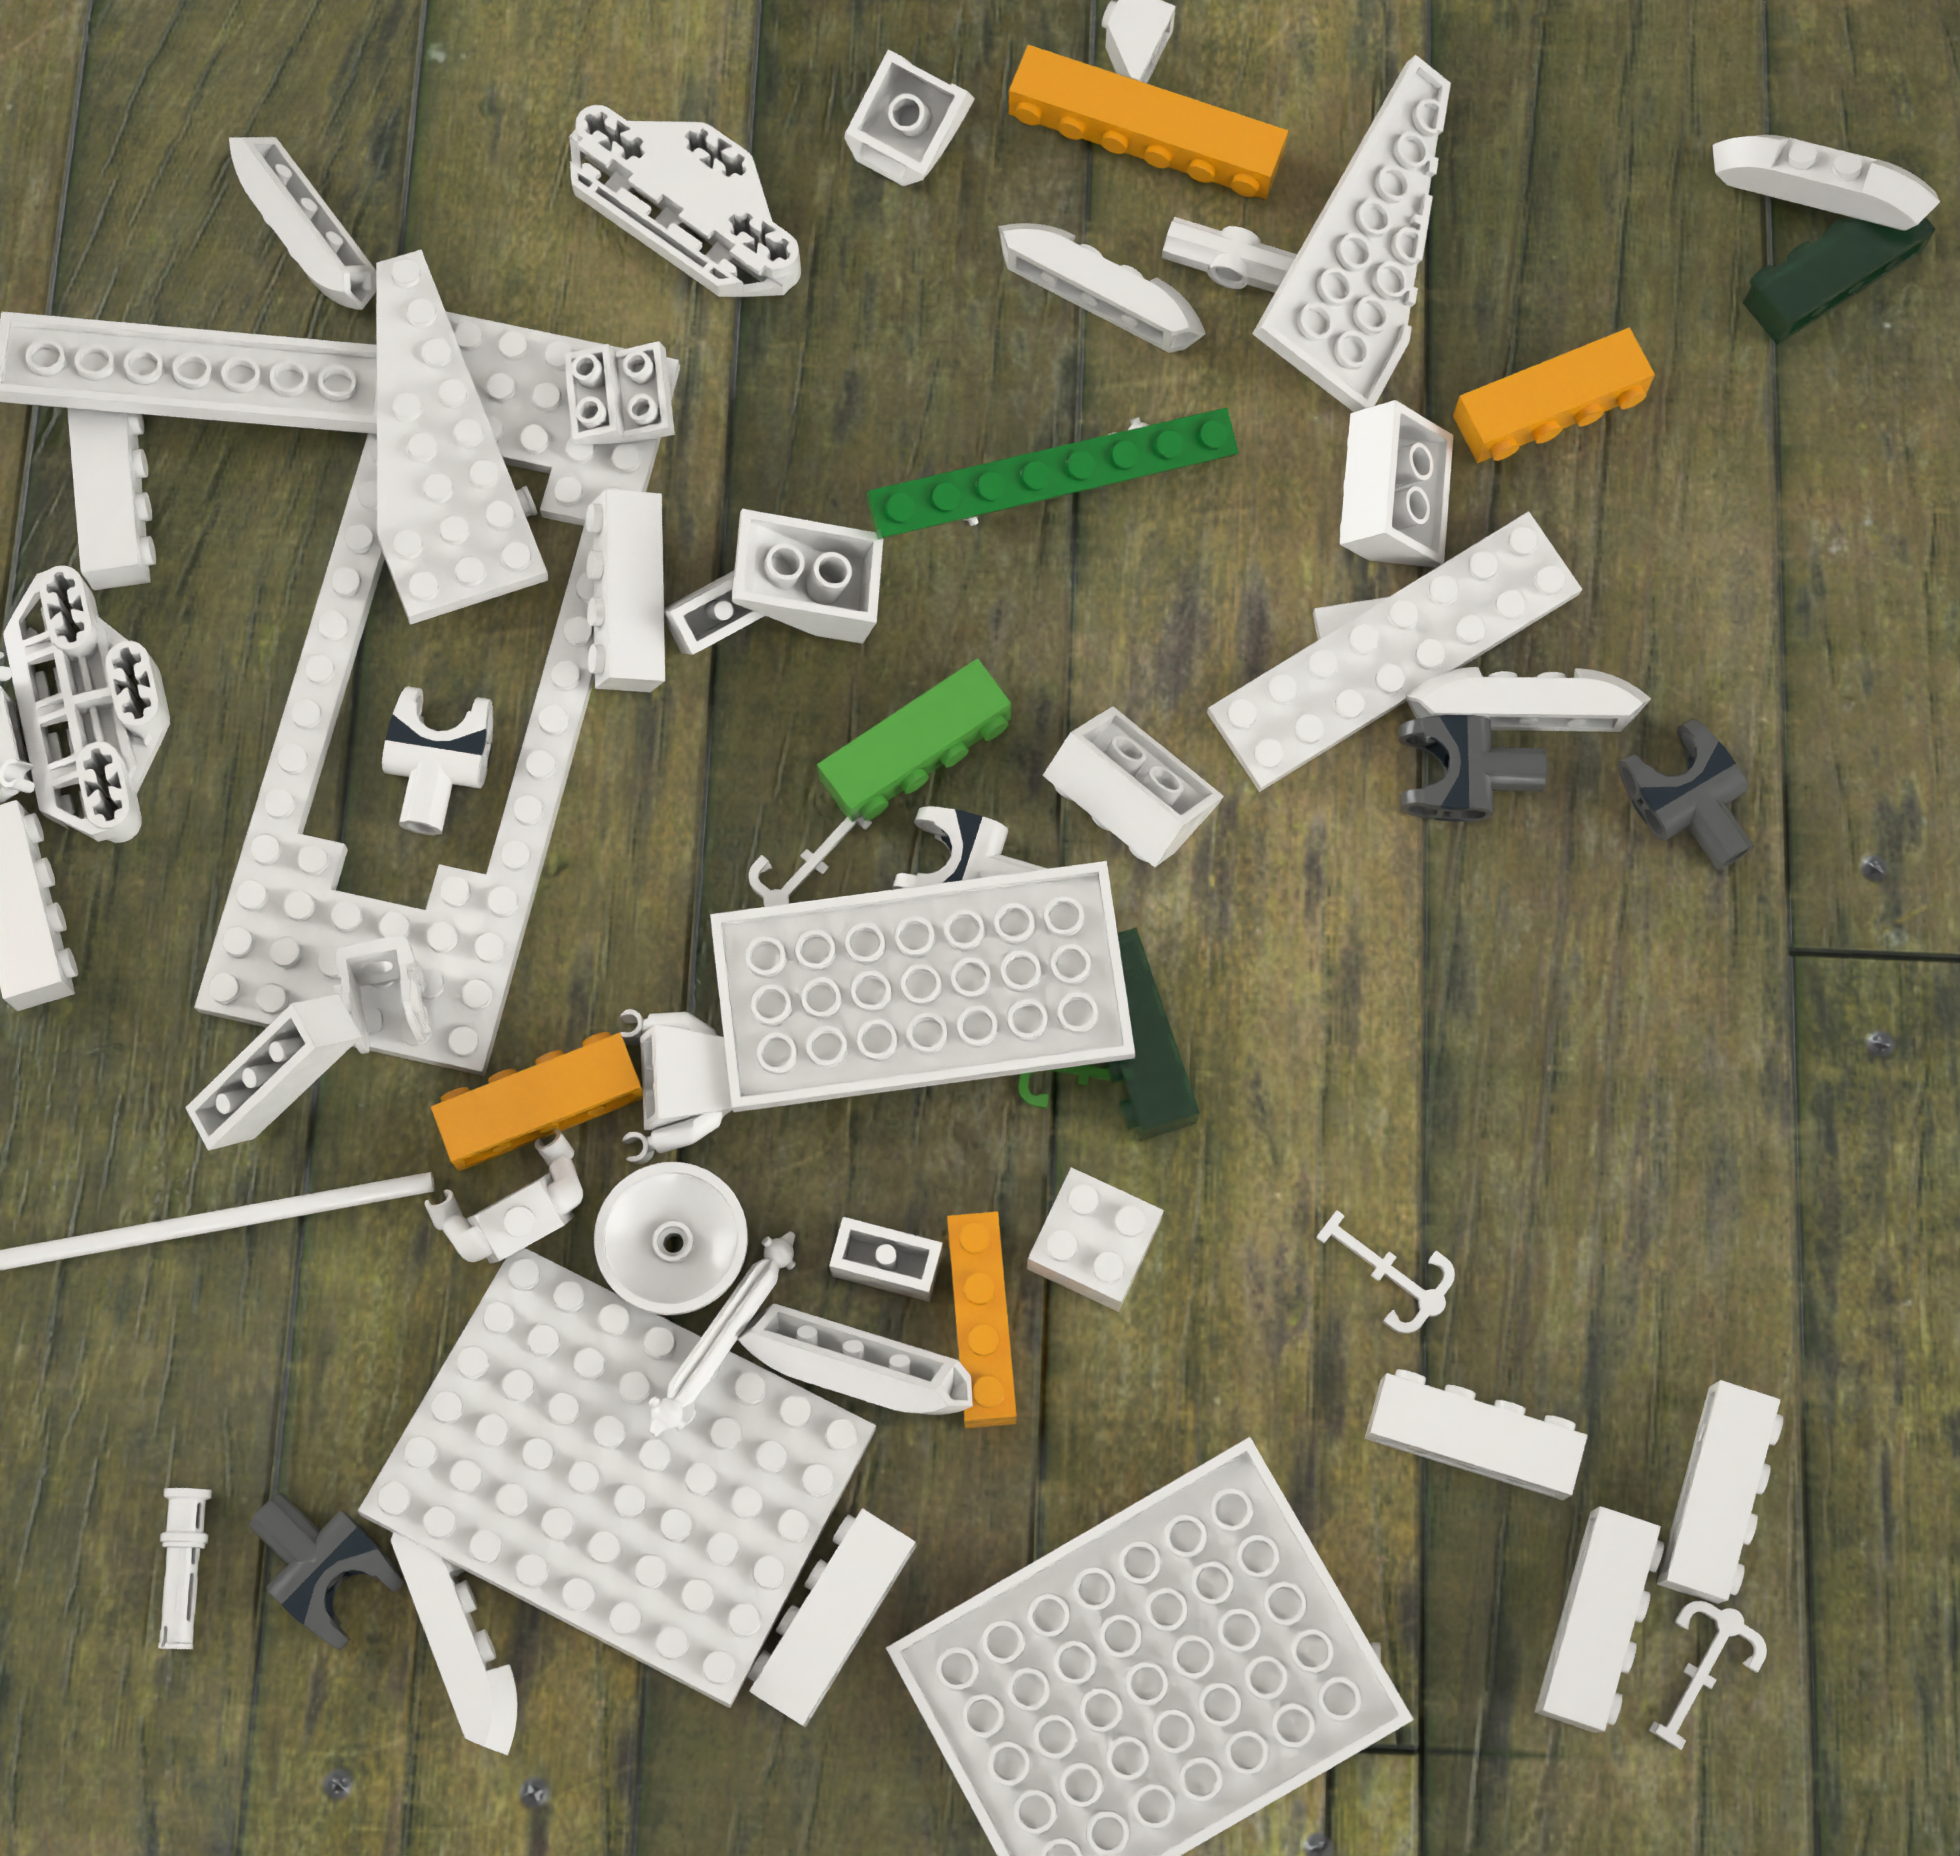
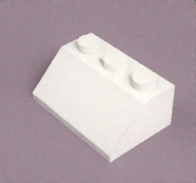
(1396, 486)
(1131, 785)

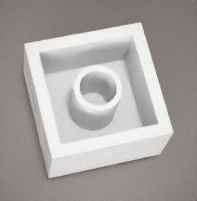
(1094, 1239)

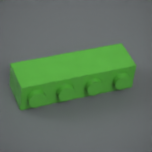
(915, 742)

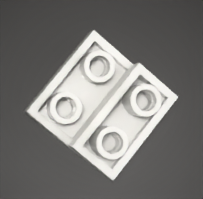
(619, 394)

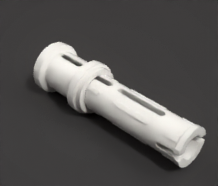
(183, 1542)

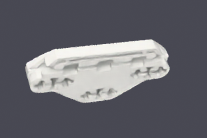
(675, 172)
(95, 701)

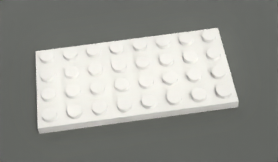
(921, 986)

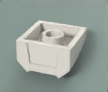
(905, 120)

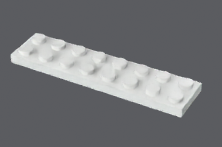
(188, 373)
(1393, 648)

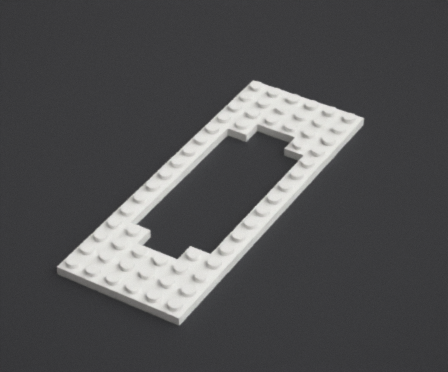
(283, 901)

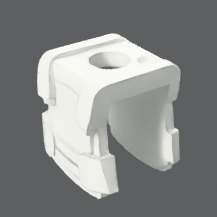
(356, 971)

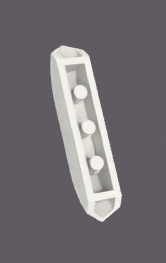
(1825, 179)
(303, 221)
(1100, 286)
(1532, 703)
(857, 1362)
(480, 1695)

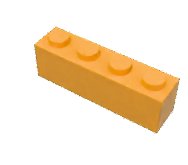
(1554, 396)
(537, 1100)
(982, 1317)

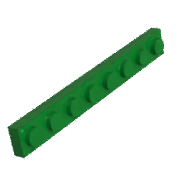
(1051, 473)

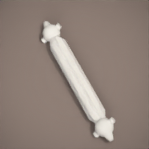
(722, 1334)

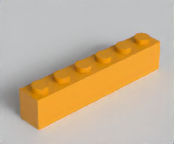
(1147, 122)

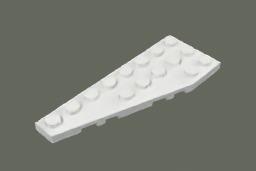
(1353, 280)
(442, 485)

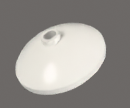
(662, 1204)

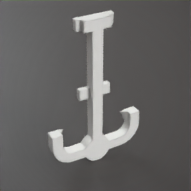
(813, 862)
(1430, 1302)
(1728, 1624)

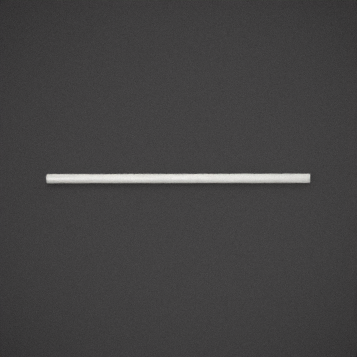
(216, 1220)

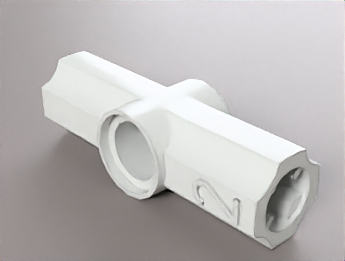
(1229, 256)

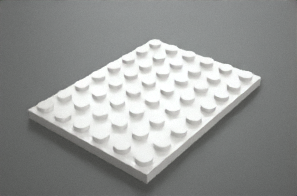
(551, 1487)
(1152, 1674)

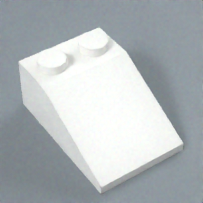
(808, 574)

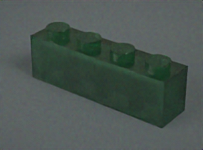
(1829, 272)
(1155, 1080)

